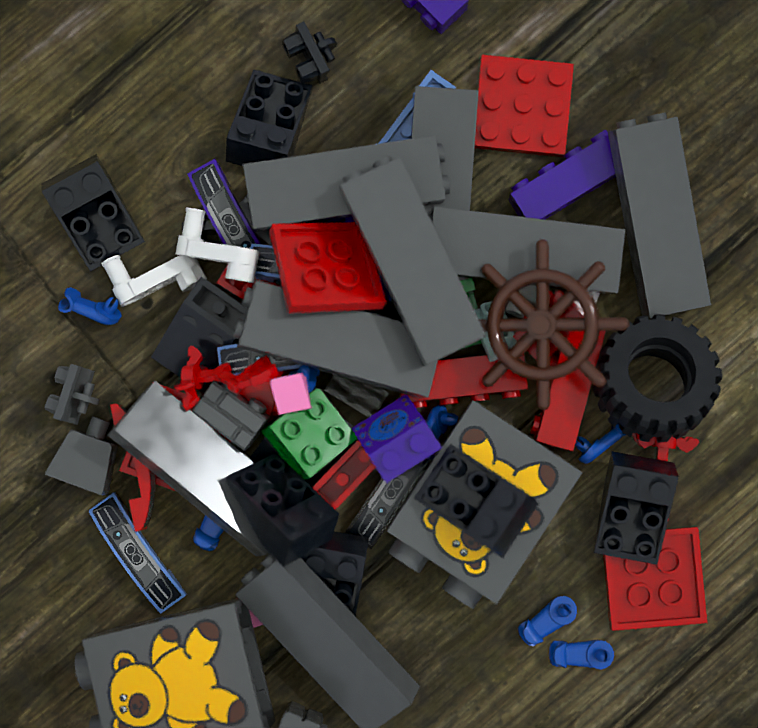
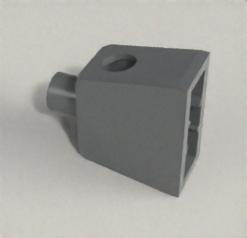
(86, 458)

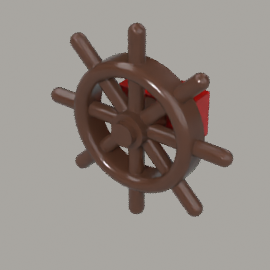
(547, 325)

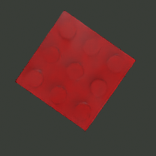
(523, 105)
(325, 267)
(661, 593)

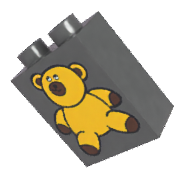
(471, 566)
(178, 671)

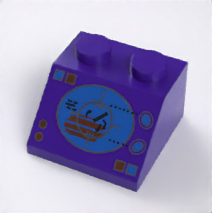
(396, 438)

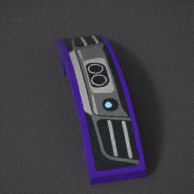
(222, 205)

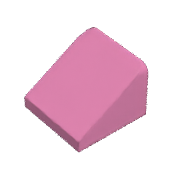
(291, 393)

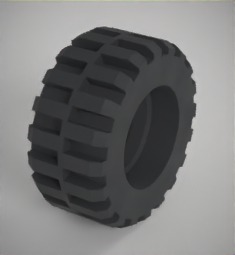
(680, 348)

